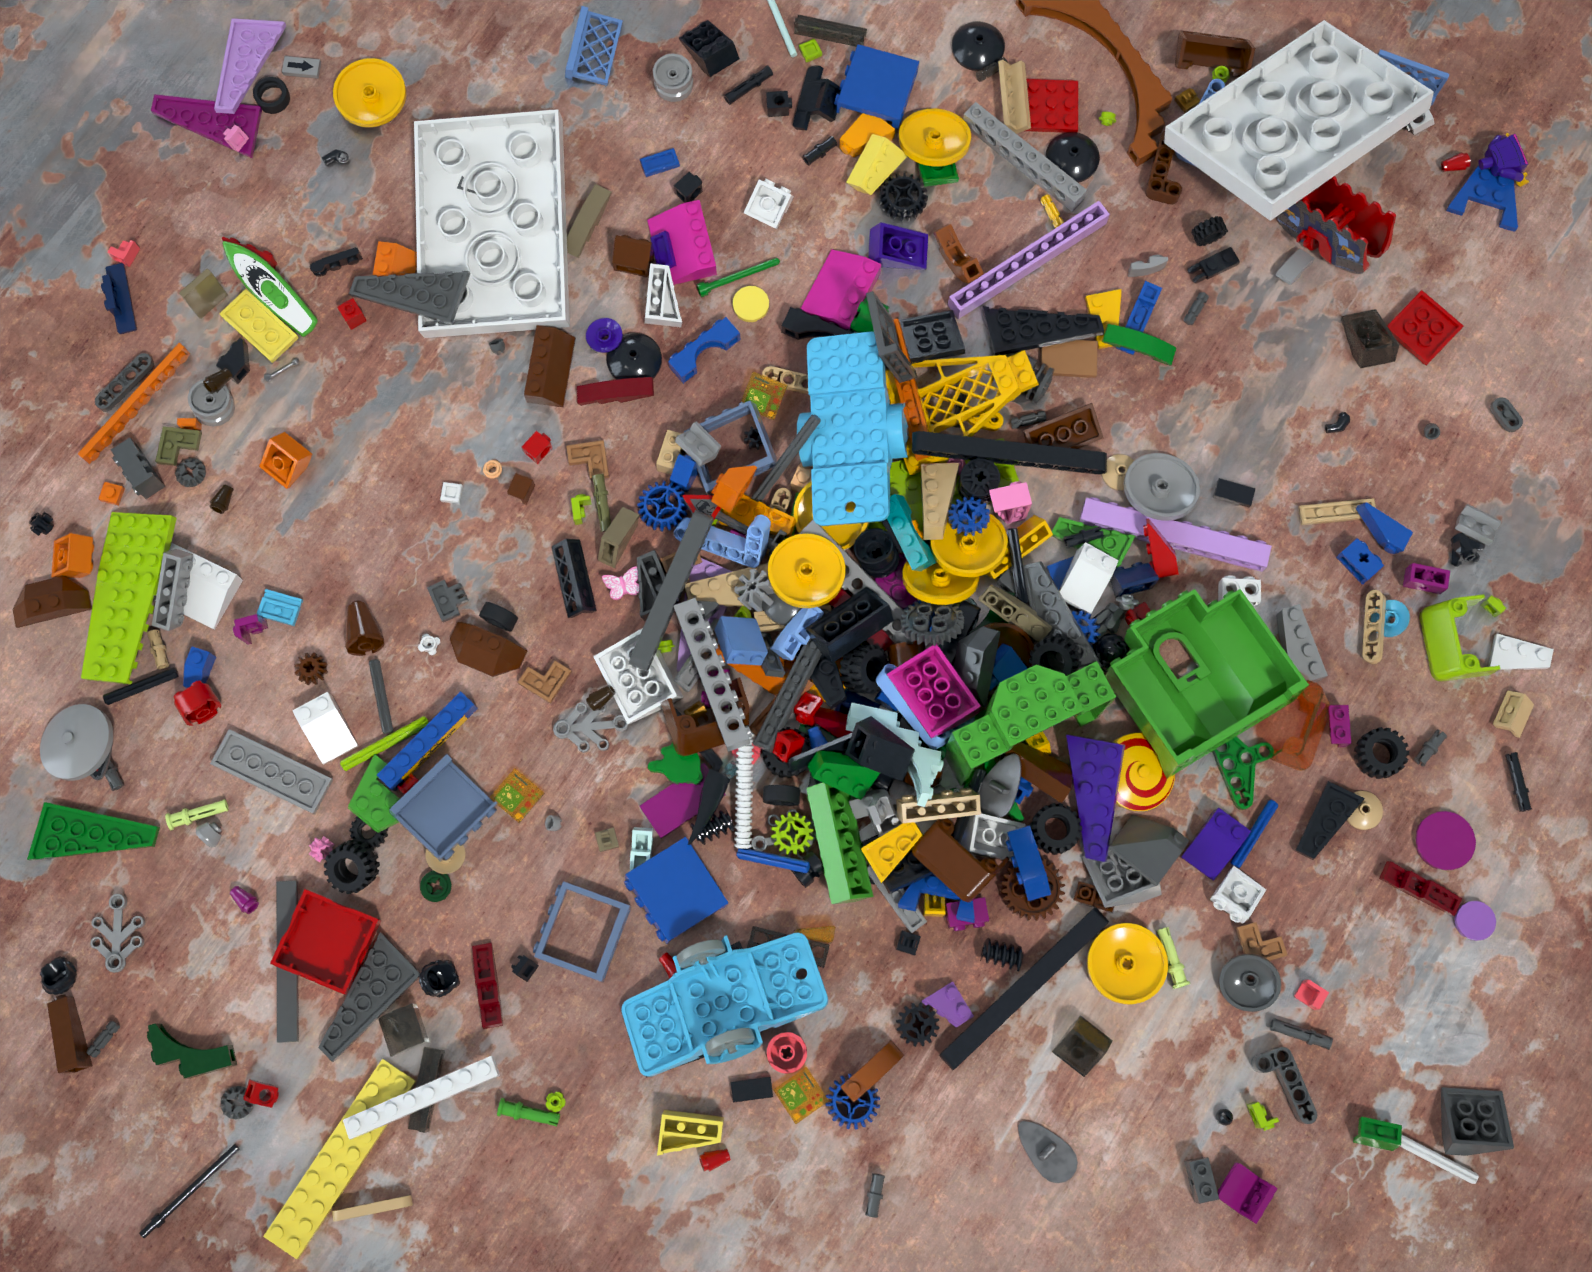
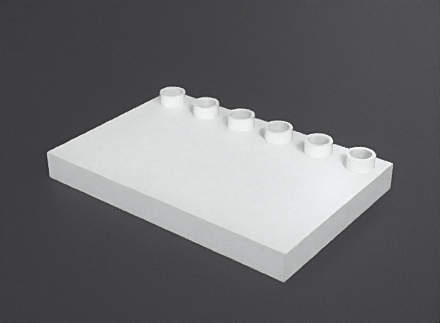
(1297, 119)
(506, 232)

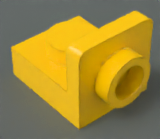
(1039, 743)

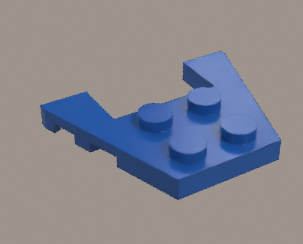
(1490, 191)
(934, 886)

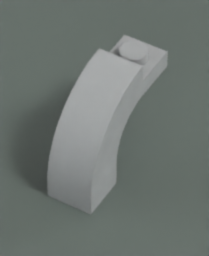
(874, 803)

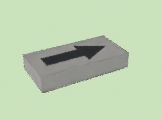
(301, 67)

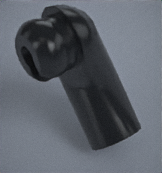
(335, 155)
(1340, 425)

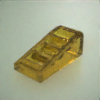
(821, 934)

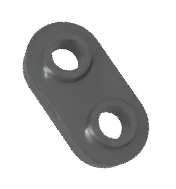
(1507, 414)

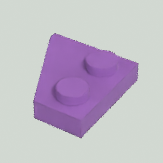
(950, 1005)

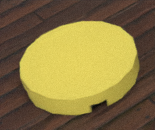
(750, 303)

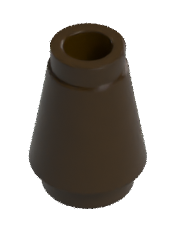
(216, 381)
(221, 500)
(600, 697)

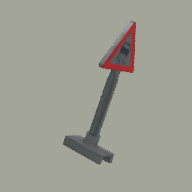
(703, 504)

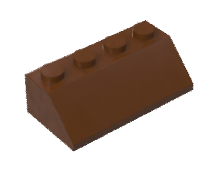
(549, 367)

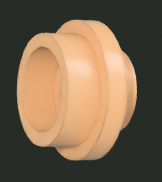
(490, 464)

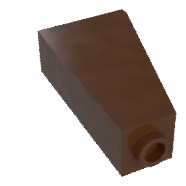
(1043, 771)
(68, 1035)

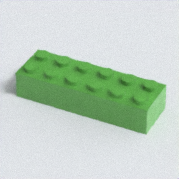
(839, 844)

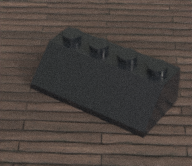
(850, 624)

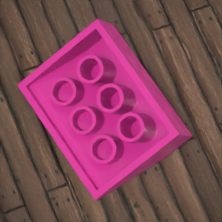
(688, 240)
(841, 287)
(934, 691)

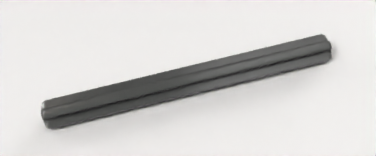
(786, 458)

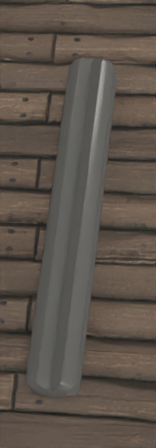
(381, 697)

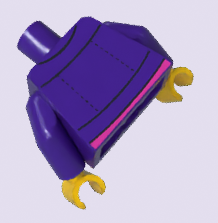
(1505, 159)

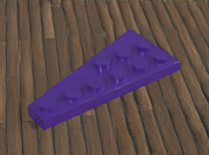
(1096, 780)

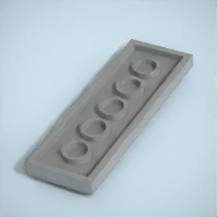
(271, 771)

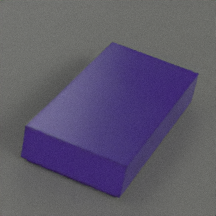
(663, 249)

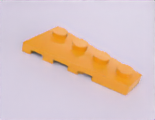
(748, 509)

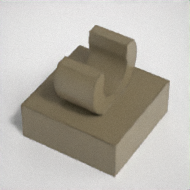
(607, 839)

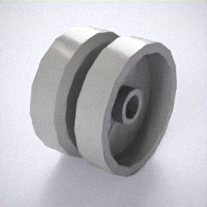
(673, 77)
(211, 408)

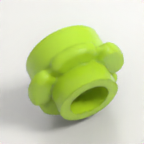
(1221, 70)
(1107, 118)
(666, 646)
(560, 1101)

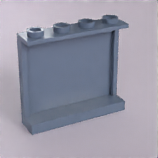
(443, 809)

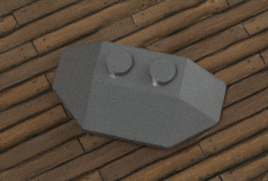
(976, 661)

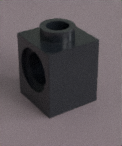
(775, 110)
(688, 187)

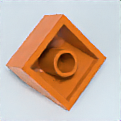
(394, 259)
(285, 459)
(732, 486)
(72, 556)

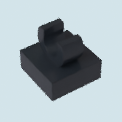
(908, 943)
(524, 968)

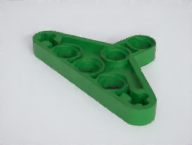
(1243, 771)

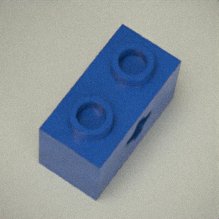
(1360, 570)

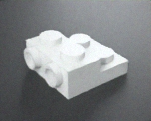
(768, 203)
(1237, 895)

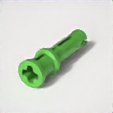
(519, 1111)

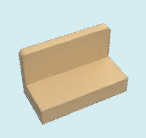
(1514, 713)

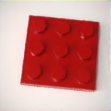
(1053, 105)
(1424, 327)

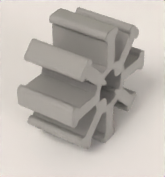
(755, 590)

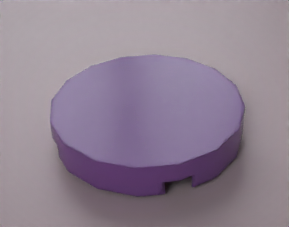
(1475, 920)

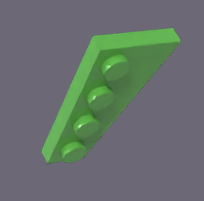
(1113, 543)

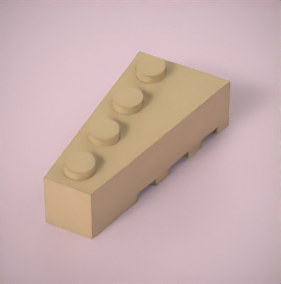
(937, 491)

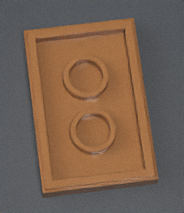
(1071, 358)

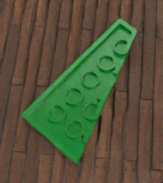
(78, 832)

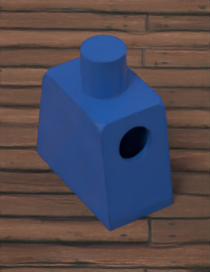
(1006, 665)

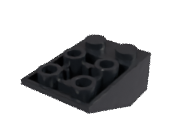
(710, 48)
(879, 749)

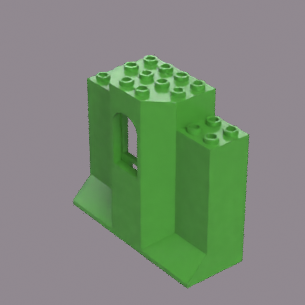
(1237, 685)
(1025, 708)

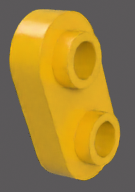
(991, 426)

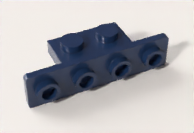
(118, 298)

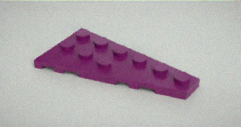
(202, 119)

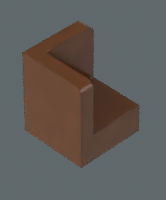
(521, 488)

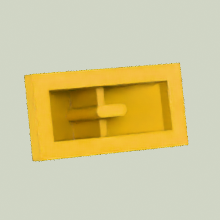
(933, 905)

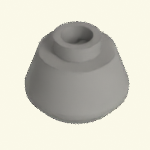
(209, 833)

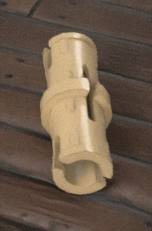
(158, 649)

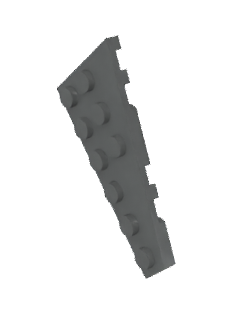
(417, 293)
(1052, 608)
(374, 990)

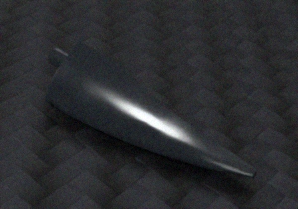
(711, 796)

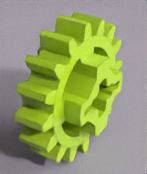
(783, 834)

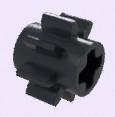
(752, 443)
(41, 523)

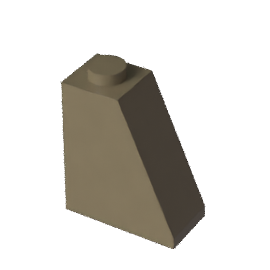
(617, 537)

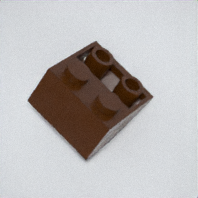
(632, 255)

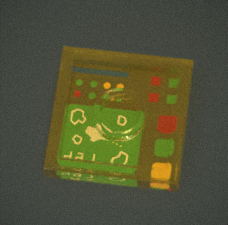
(765, 394)
(517, 795)
(801, 1095)

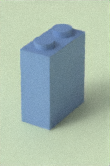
(740, 640)

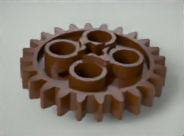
(1020, 902)

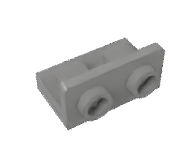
(698, 444)
(1477, 524)

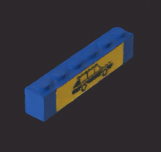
(427, 741)

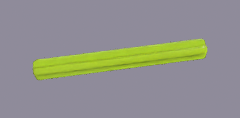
(384, 743)

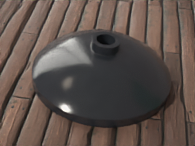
(974, 53)
(1077, 165)
(644, 364)

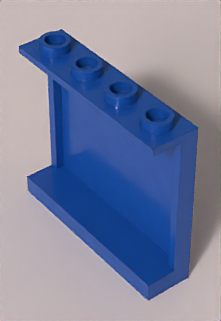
(877, 84)
(675, 890)

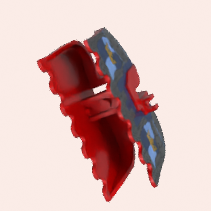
(1326, 210)

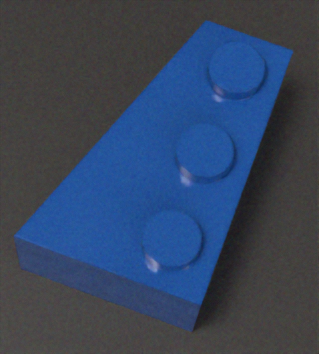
(1029, 863)

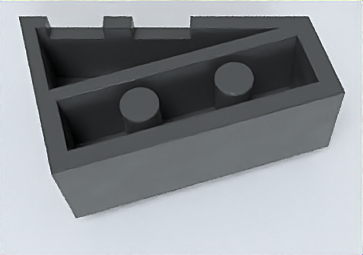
(137, 468)
(650, 581)

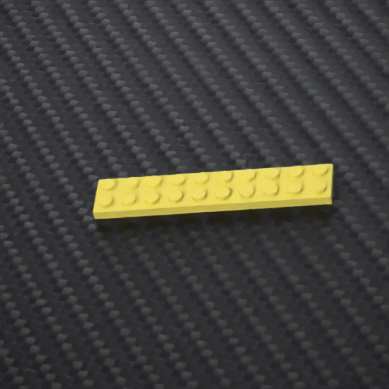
(334, 1166)

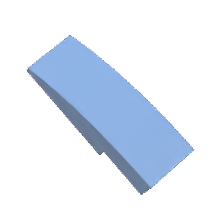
(795, 633)

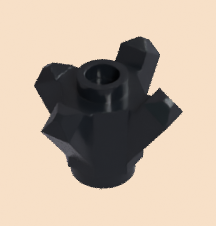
(1464, 549)

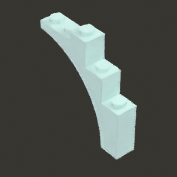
(924, 762)

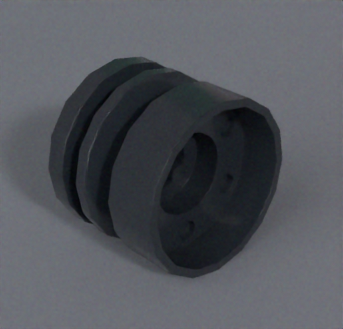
(970, 486)
(876, 553)

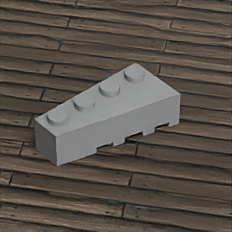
(1299, 643)

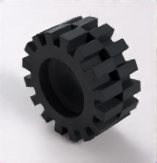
(1209, 231)
(356, 834)

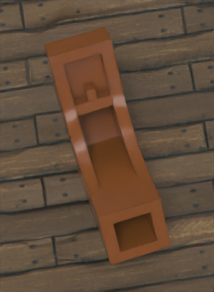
(960, 263)
(872, 1071)

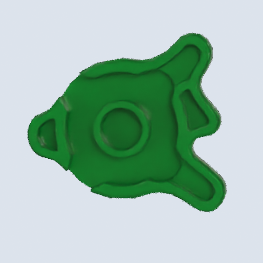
(678, 768)

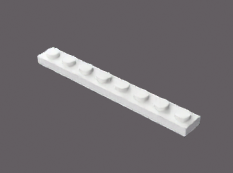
(421, 1097)

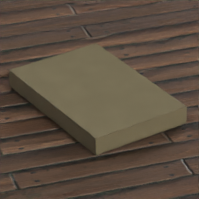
(203, 293)

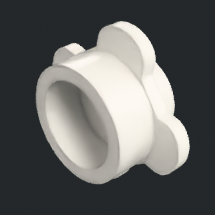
(1127, 602)
(426, 638)

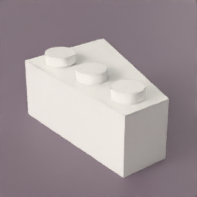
(661, 298)

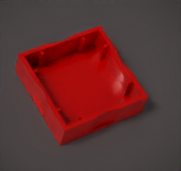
(325, 942)

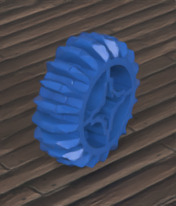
(648, 499)
(849, 1119)

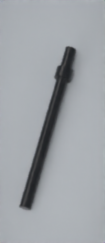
(159, 1219)

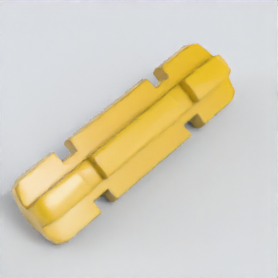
(1052, 211)

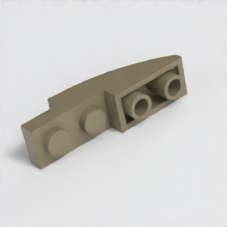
(1015, 611)

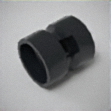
(816, 870)

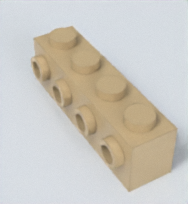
(941, 806)

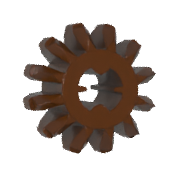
(309, 661)

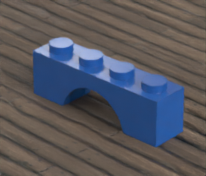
(721, 335)

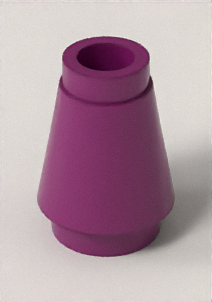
(245, 901)

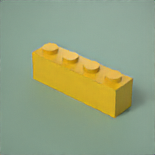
(1031, 535)

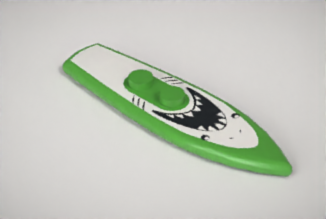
(270, 288)

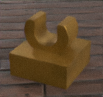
(1187, 100)
(696, 711)

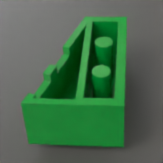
(842, 773)

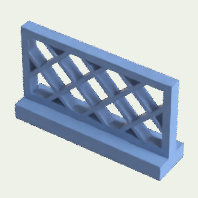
(578, 43)
(1412, 66)

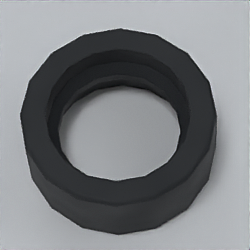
(271, 82)
(498, 616)
(781, 795)

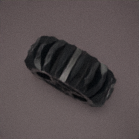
(902, 206)

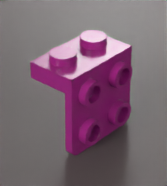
(1246, 1192)

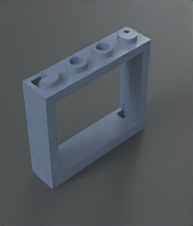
(730, 415)
(612, 942)

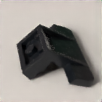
(816, 98)
(802, 760)

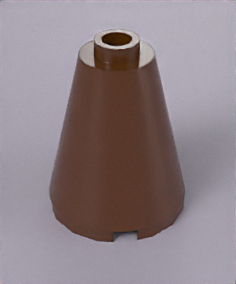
(362, 630)

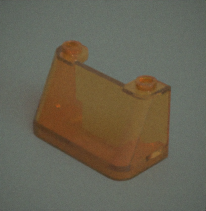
(1300, 751)

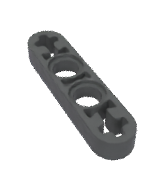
(121, 379)

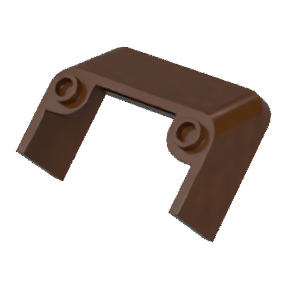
(1214, 51)
(692, 739)
(953, 863)

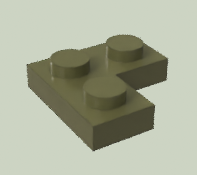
(173, 440)

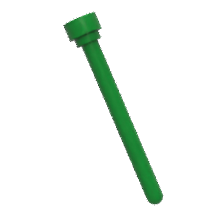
(705, 288)

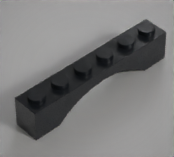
(802, 325)

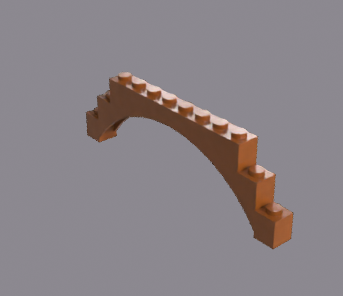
(1147, 89)

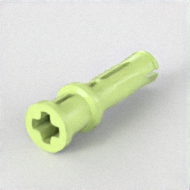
(188, 816)
(1175, 968)

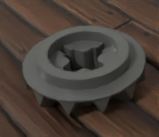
(199, 472)
(227, 1107)

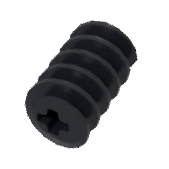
(715, 826)
(1002, 954)

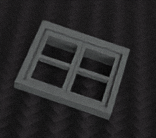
(886, 334)

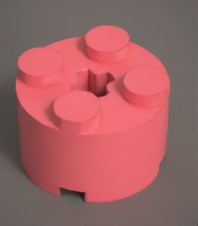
(783, 1041)

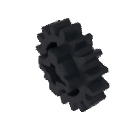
(926, 1022)

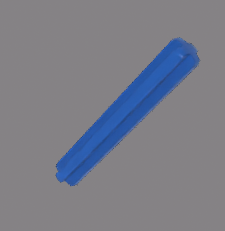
(1255, 833)
(773, 860)

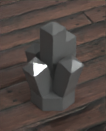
(1109, 619)

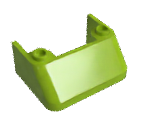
(1443, 641)

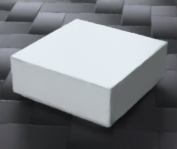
(451, 493)

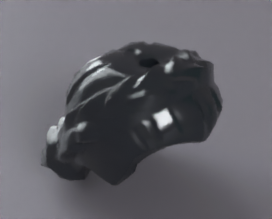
(1110, 648)
(58, 976)
(439, 978)

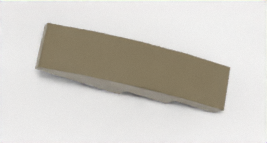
(587, 220)

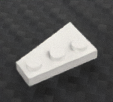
(1518, 654)

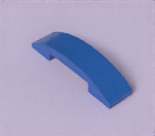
(1142, 310)

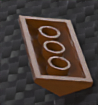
(1067, 430)

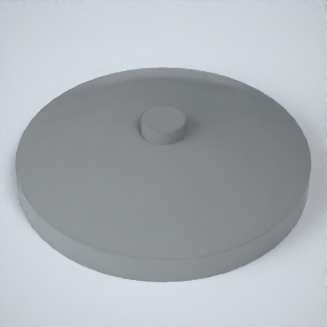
(1161, 486)
(76, 742)

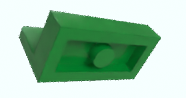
(1378, 1134)

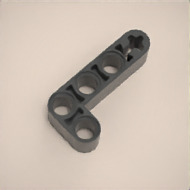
(1288, 1087)

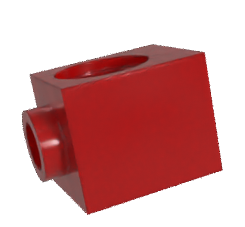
(352, 313)
(537, 446)
(788, 744)
(253, 1091)

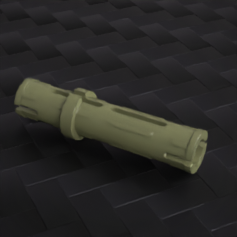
(602, 502)

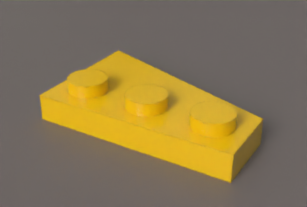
(1108, 307)
(890, 849)

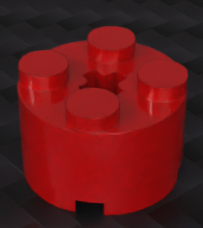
(197, 703)

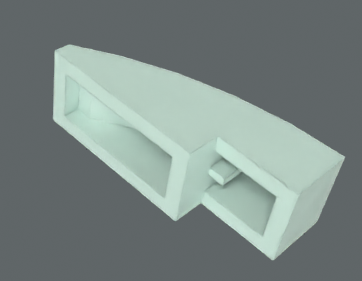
(641, 846)

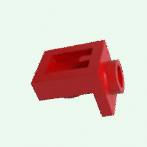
(1138, 612)
(806, 708)

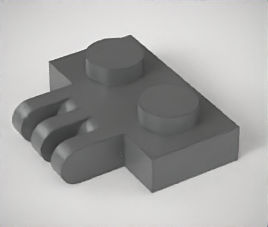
(447, 599)

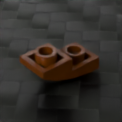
(1088, 895)

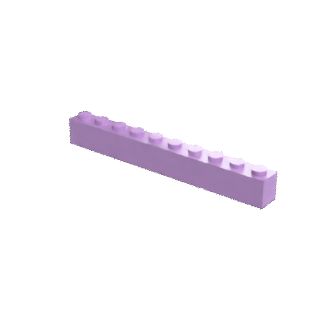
(1028, 260)
(1180, 535)

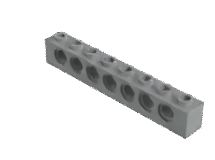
(1024, 157)
(857, 572)
(733, 738)

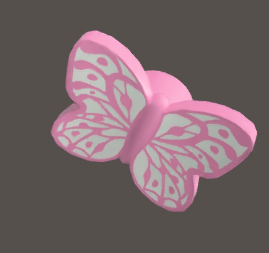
(622, 585)

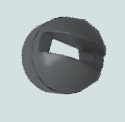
(497, 345)
(1435, 431)

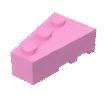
(1011, 502)

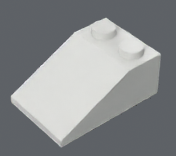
(1087, 577)
(325, 727)
(988, 836)

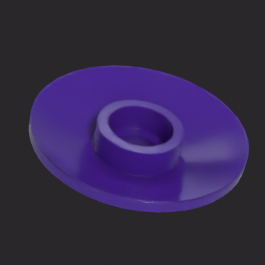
(601, 328)

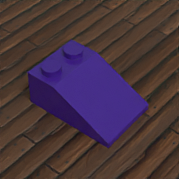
(898, 247)
(1215, 843)

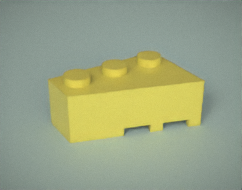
(875, 164)
(688, 1130)

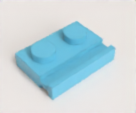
(279, 607)

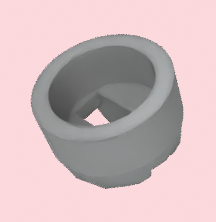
(553, 823)

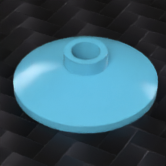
(1396, 610)

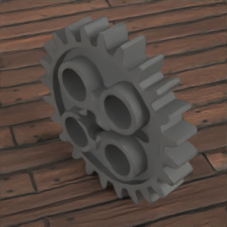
(945, 624)

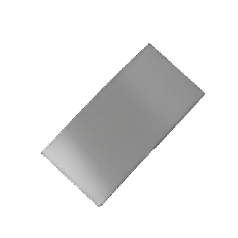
(1154, 264)
(1295, 266)

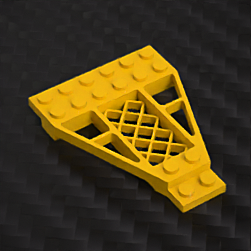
(1012, 378)

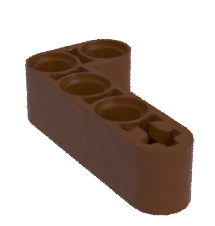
(1160, 180)

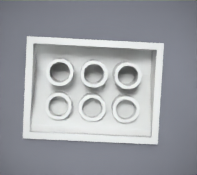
(209, 590)
(636, 690)

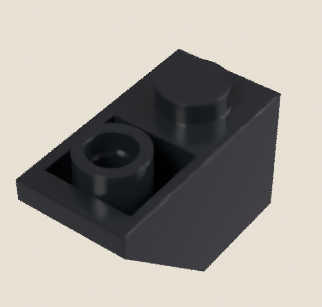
(236, 360)

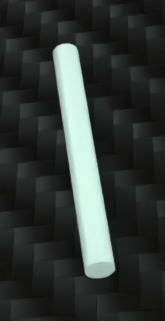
(787, 39)

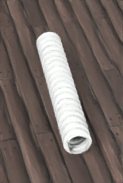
(744, 795)

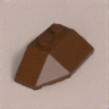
(49, 601)
(485, 650)

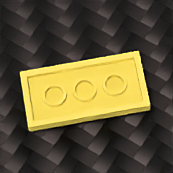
(259, 326)

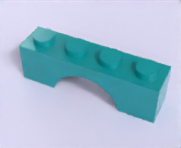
(914, 548)

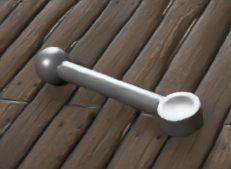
(268, 377)

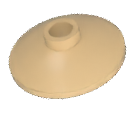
(1113, 477)
(1370, 819)
(447, 866)

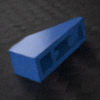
(1385, 530)

